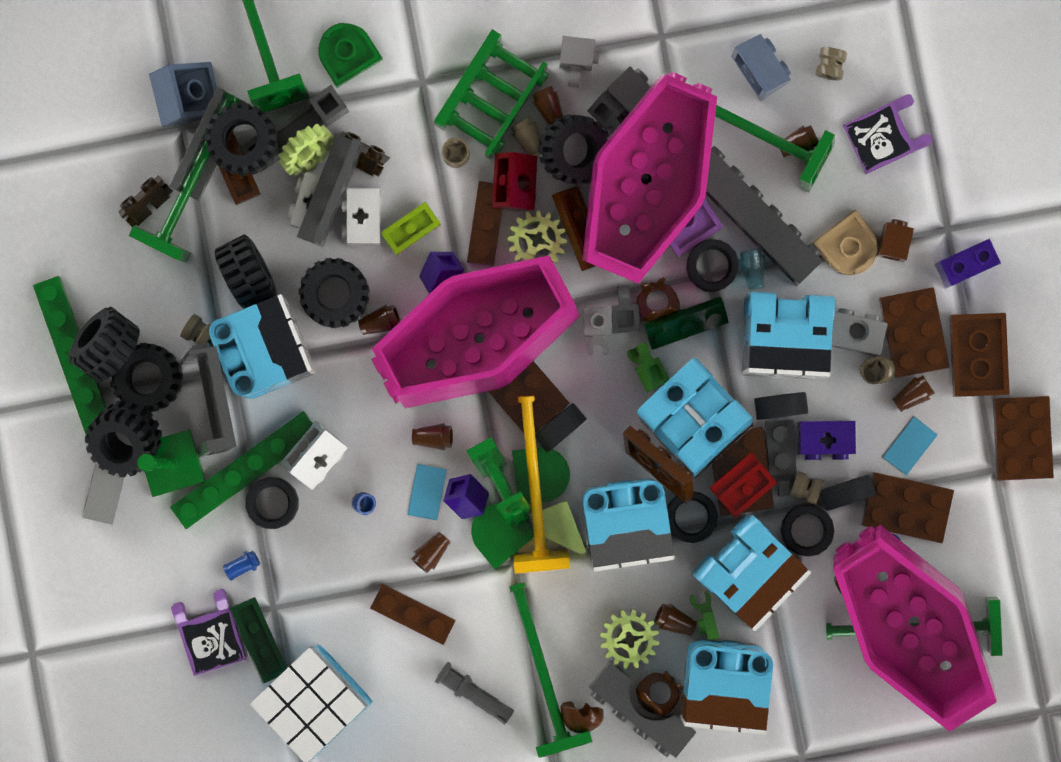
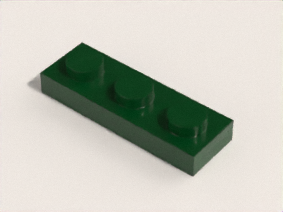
(686, 323)
(258, 640)

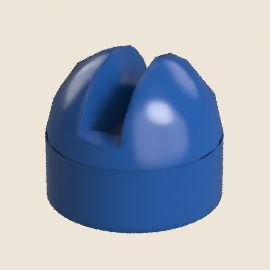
(365, 501)

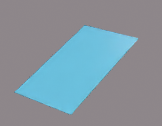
(910, 445)
(427, 492)

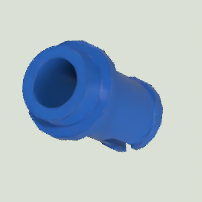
(242, 565)

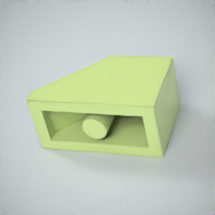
(561, 527)

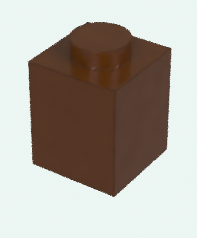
(895, 241)

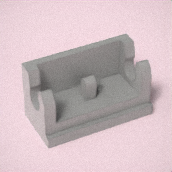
(103, 496)

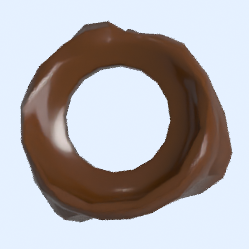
(645, 312)
(644, 697)

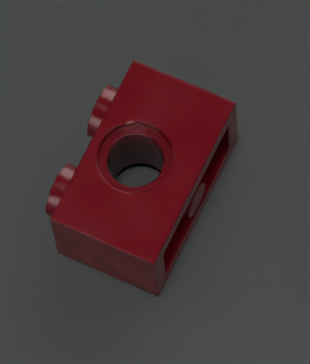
(514, 181)

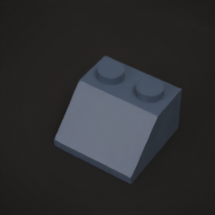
(760, 66)
(183, 92)

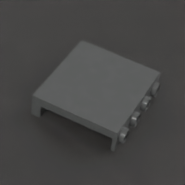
(215, 399)

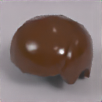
(581, 719)

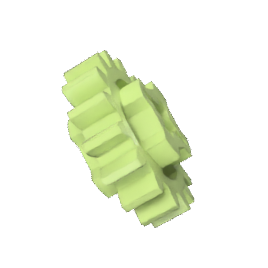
(306, 149)
(544, 224)
(612, 643)

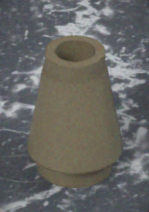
(527, 136)

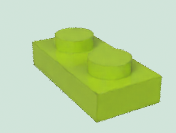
(411, 228)

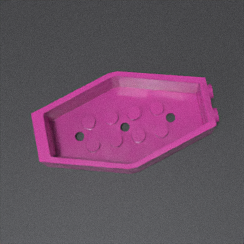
(677, 172)
(459, 310)
(910, 654)

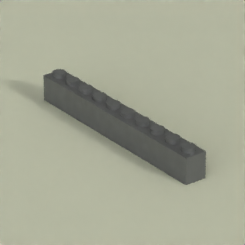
(735, 198)

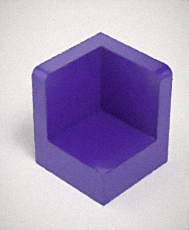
(438, 268)
(466, 496)

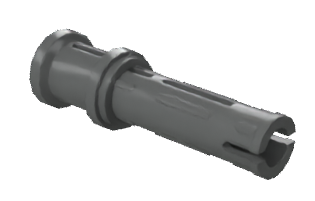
(464, 687)

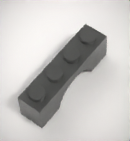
(321, 109)
(668, 732)

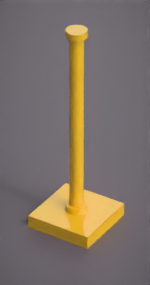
(540, 558)

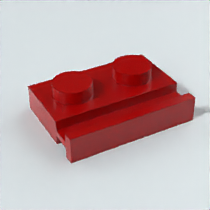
(743, 485)

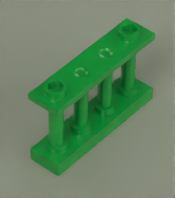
(478, 70)
(491, 463)

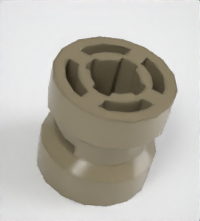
(831, 63)
(455, 152)
(196, 330)
(871, 370)
(800, 486)

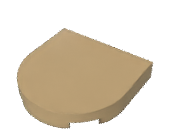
(848, 245)

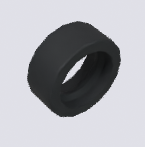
(722, 247)
(781, 405)
(560, 427)
(847, 492)
(257, 518)
(708, 528)
(826, 539)

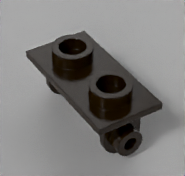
(370, 157)
(136, 207)

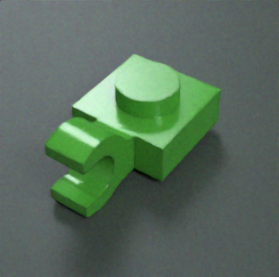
(650, 370)
(707, 623)

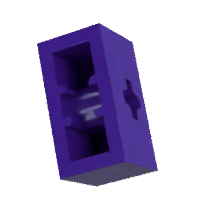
(967, 263)
(841, 431)

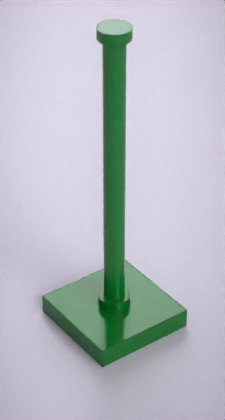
(277, 92)
(812, 159)
(162, 239)
(174, 464)
(989, 626)
(563, 739)

